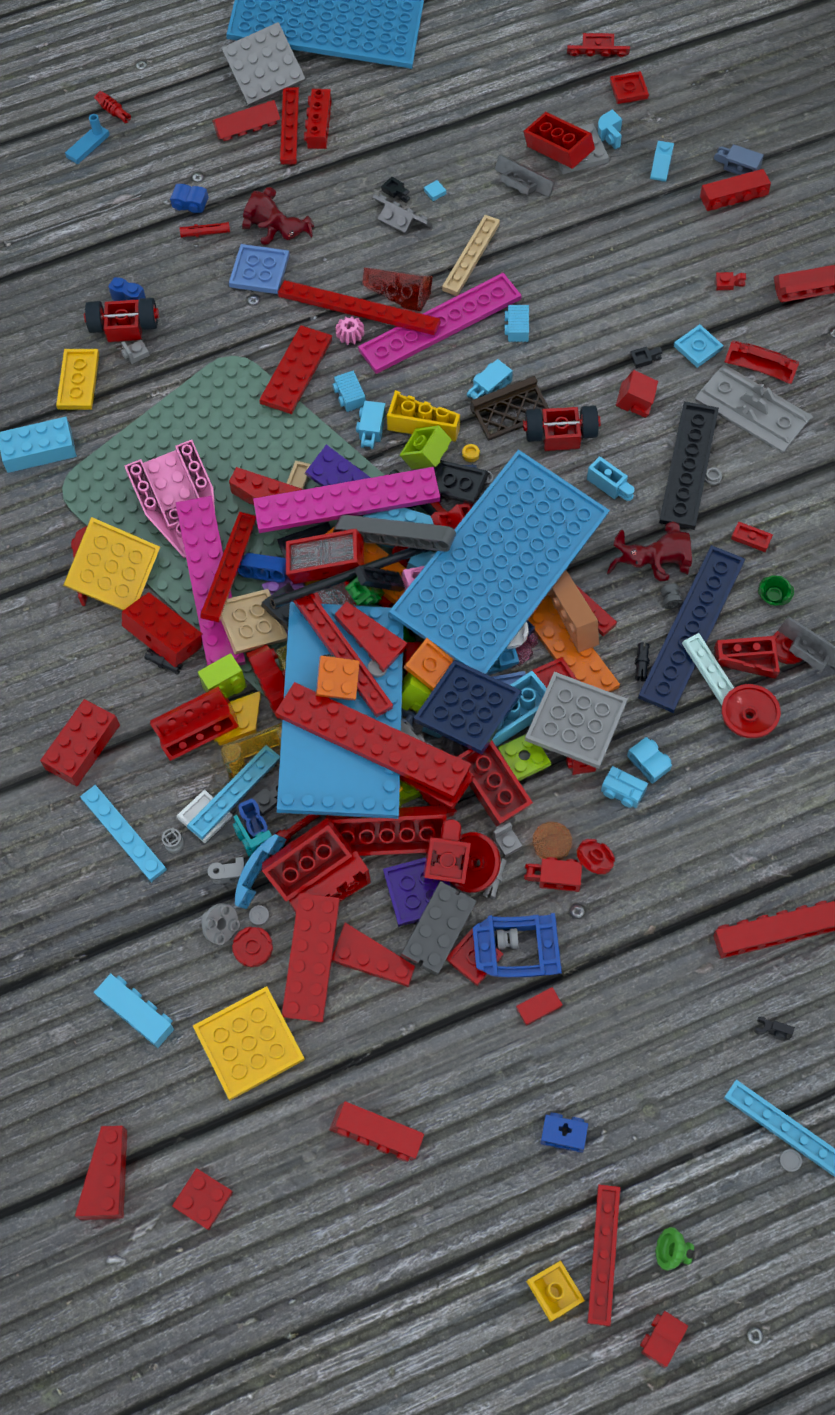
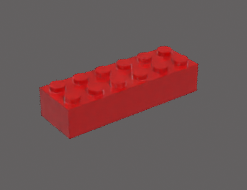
(390, 835)

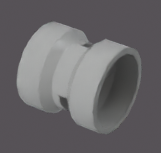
(175, 844)
(502, 939)

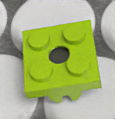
(524, 757)

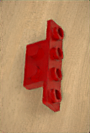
(598, 44)

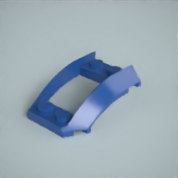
(546, 938)

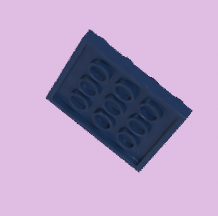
(468, 706)

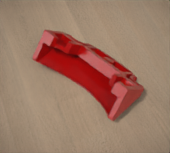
(762, 360)

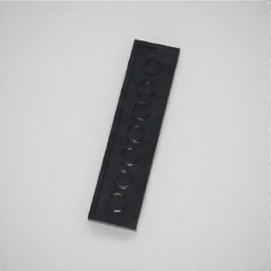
(689, 465)

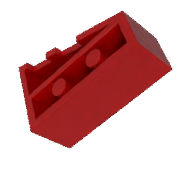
(749, 655)

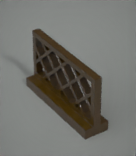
(501, 397)

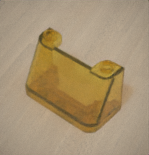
(237, 749)

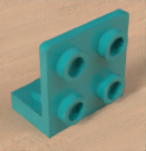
(250, 845)

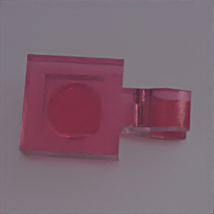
(524, 651)

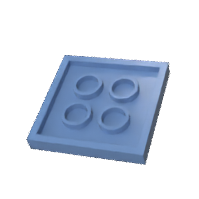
(259, 269)

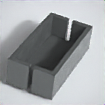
(438, 928)

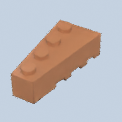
(575, 613)

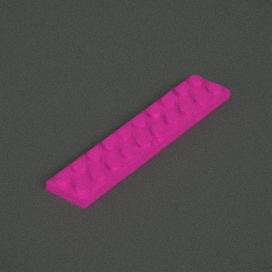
(454, 316)
(346, 498)
(203, 557)

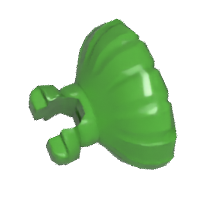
(672, 1249)

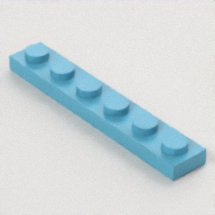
(233, 792)
(123, 833)
(782, 1126)

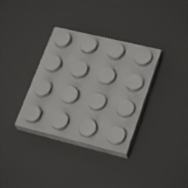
(263, 64)
(576, 720)

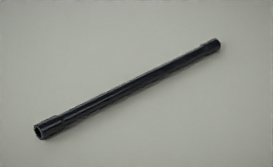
(288, 597)

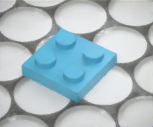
(698, 345)

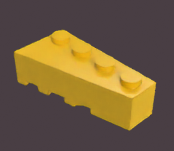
(408, 414)

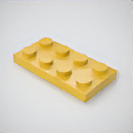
(77, 379)

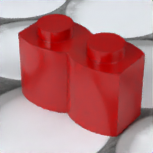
(664, 1338)

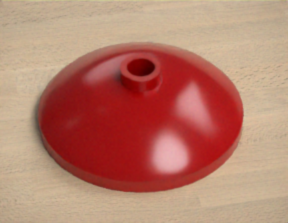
(751, 701)
(486, 851)

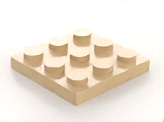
(250, 624)

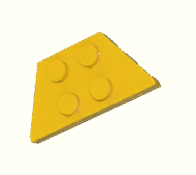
(247, 713)

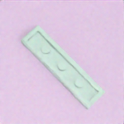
(708, 666)

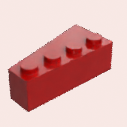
(376, 1131)

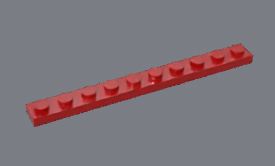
(359, 307)

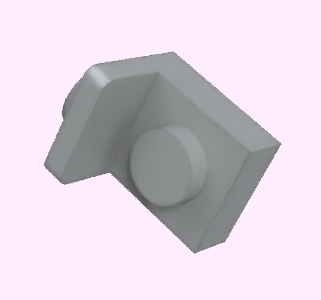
(135, 351)
(506, 839)

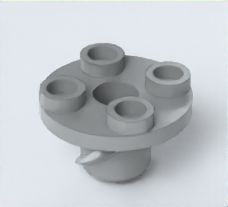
(220, 923)

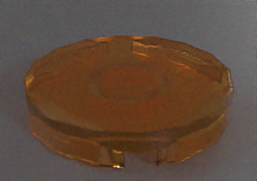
(552, 840)

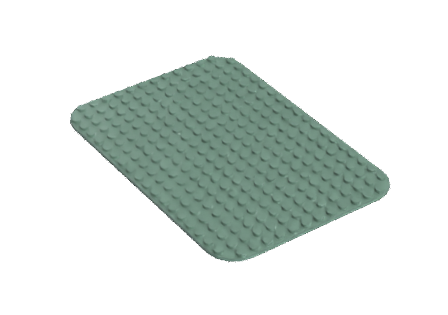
(230, 430)

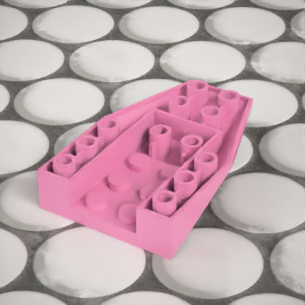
(169, 480)

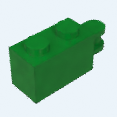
(363, 594)

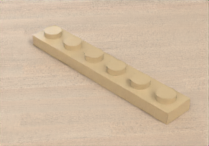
(471, 255)

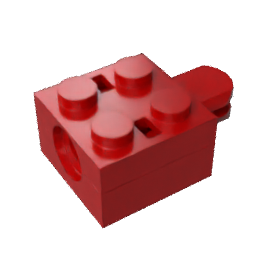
(446, 853)

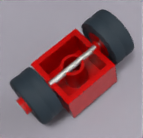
(121, 318)
(561, 426)

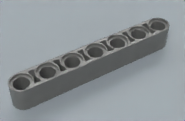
(399, 532)

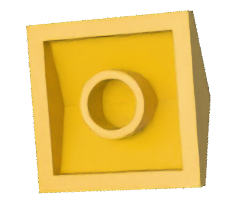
(555, 1291)

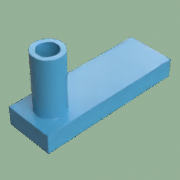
(88, 142)

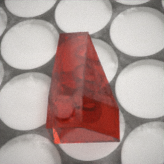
(403, 288)

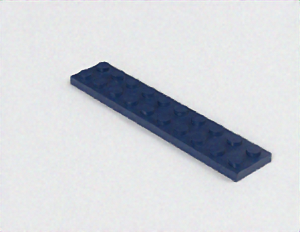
(697, 615)

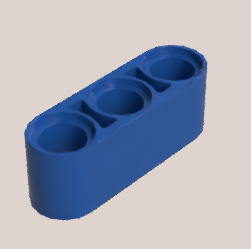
(263, 567)

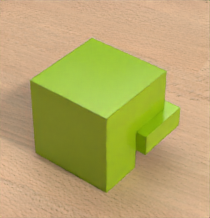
(413, 693)

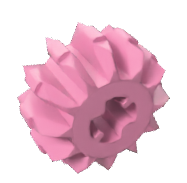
(350, 330)

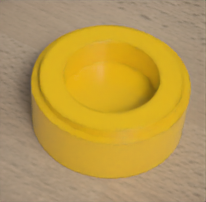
(470, 453)

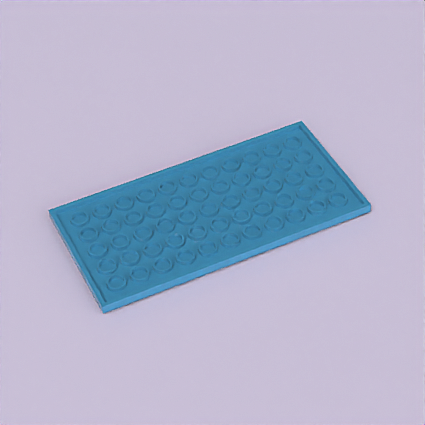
(339, 28)
(500, 563)
(318, 774)

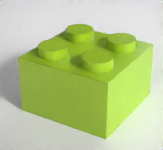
(425, 447)
(225, 674)

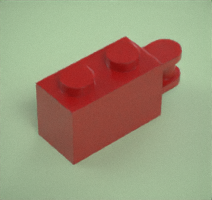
(556, 874)

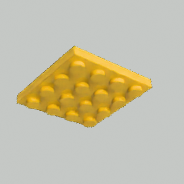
(111, 565)
(248, 1043)

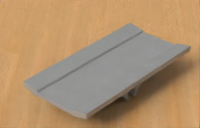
(753, 408)

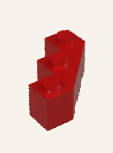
(268, 674)

